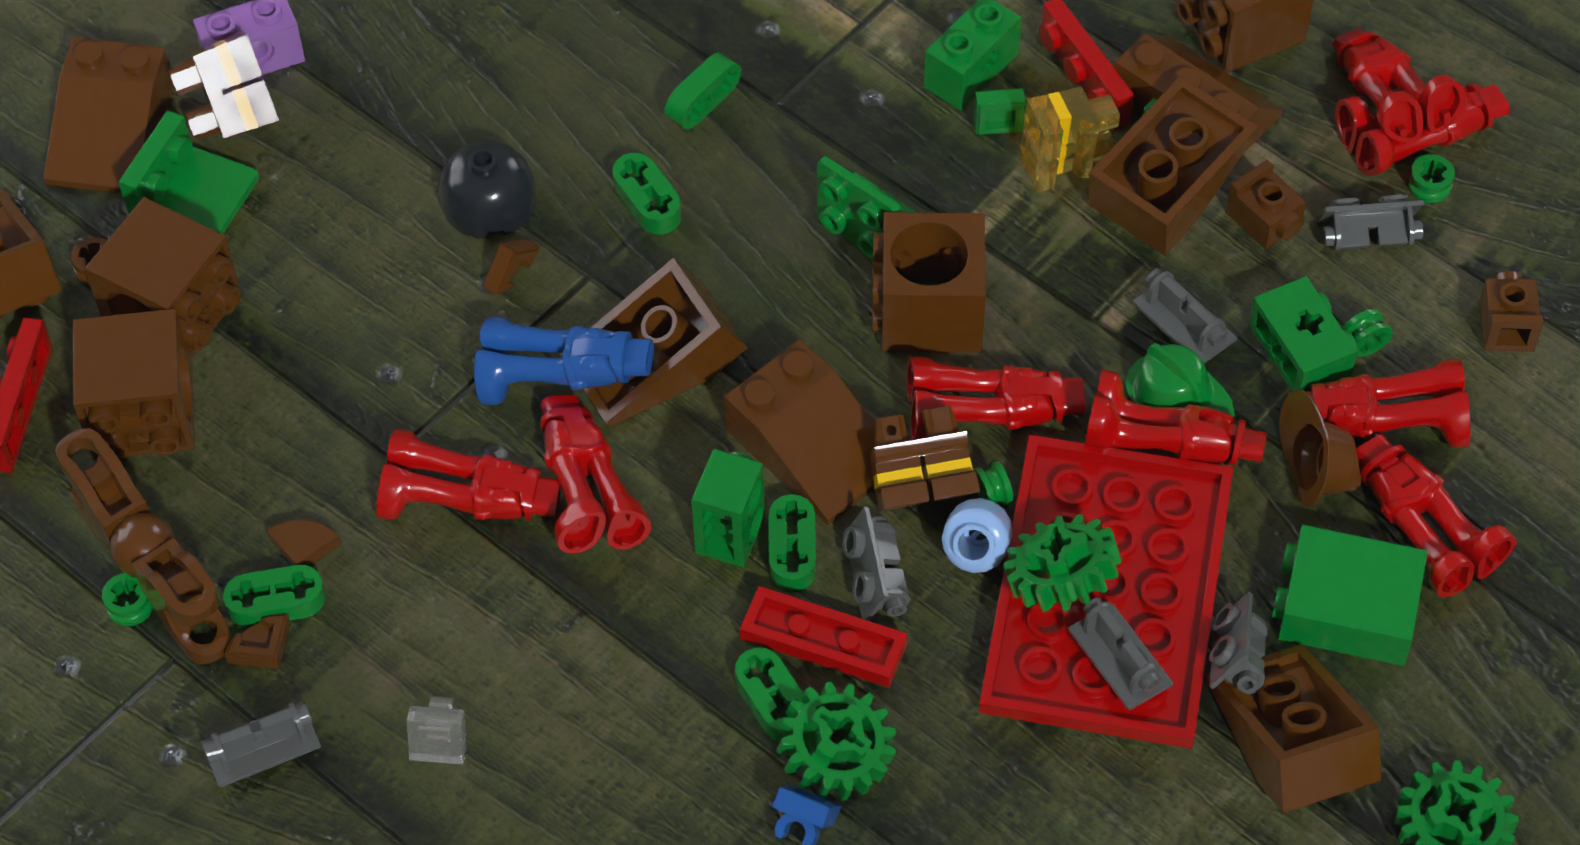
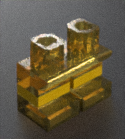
(1065, 134)

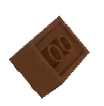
(105, 111)
(1169, 165)
(25, 265)
(688, 335)
(805, 430)
(1301, 731)

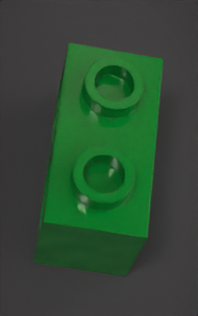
(728, 507)

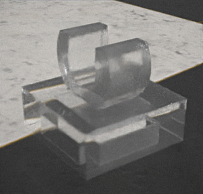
(436, 732)

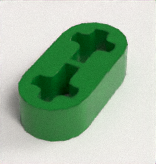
(702, 91)
(654, 188)
(803, 542)
(274, 594)
(758, 698)

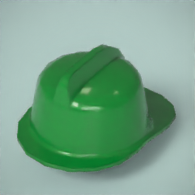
(1175, 378)

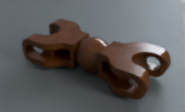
(144, 546)

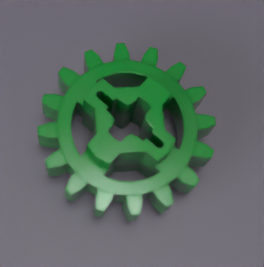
(1062, 563)
(834, 765)
(1459, 809)

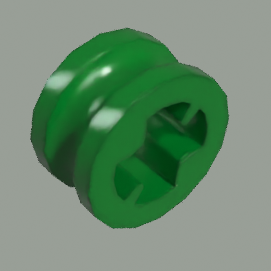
(1434, 166)
(1369, 331)
(994, 483)
(130, 614)

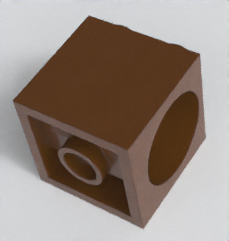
(1245, 29)
(936, 249)
(166, 264)
(134, 382)

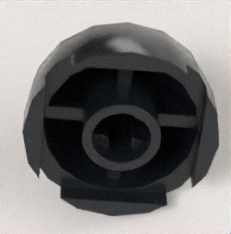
(487, 189)

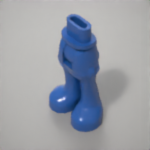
(588, 359)

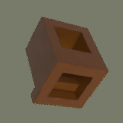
(1265, 206)
(1510, 304)

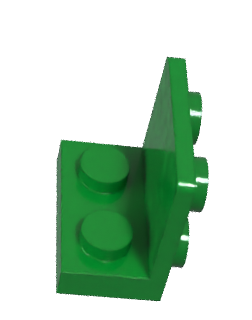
(187, 178)
(852, 204)

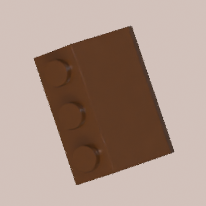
(1159, 60)

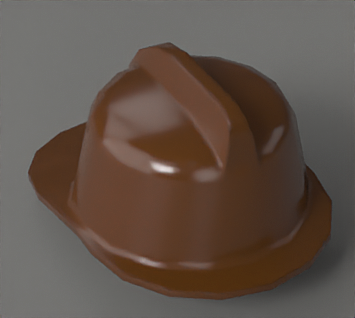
(1317, 452)

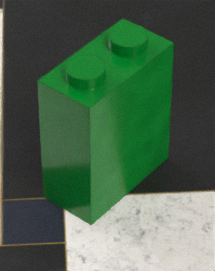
(1350, 594)

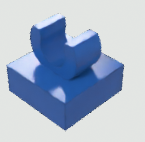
(806, 809)

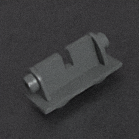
(1390, 218)
(1183, 316)
(870, 547)
(1238, 647)
(1119, 654)
(261, 744)

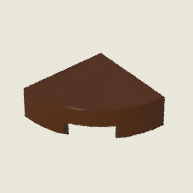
(507, 262)
(303, 541)
(261, 643)

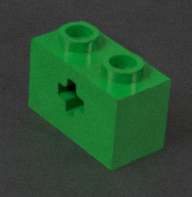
(972, 52)
(1302, 335)

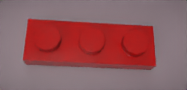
(1083, 59)
(19, 388)
(824, 636)

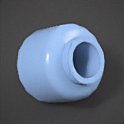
(968, 548)

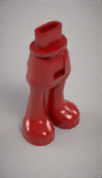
(1380, 67)
(1378, 152)
(1020, 400)
(1355, 405)
(1189, 432)
(578, 450)
(1409, 489)
(496, 491)

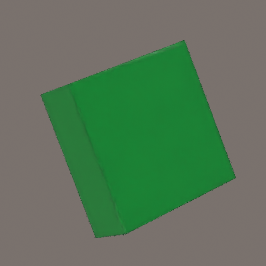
(999, 111)

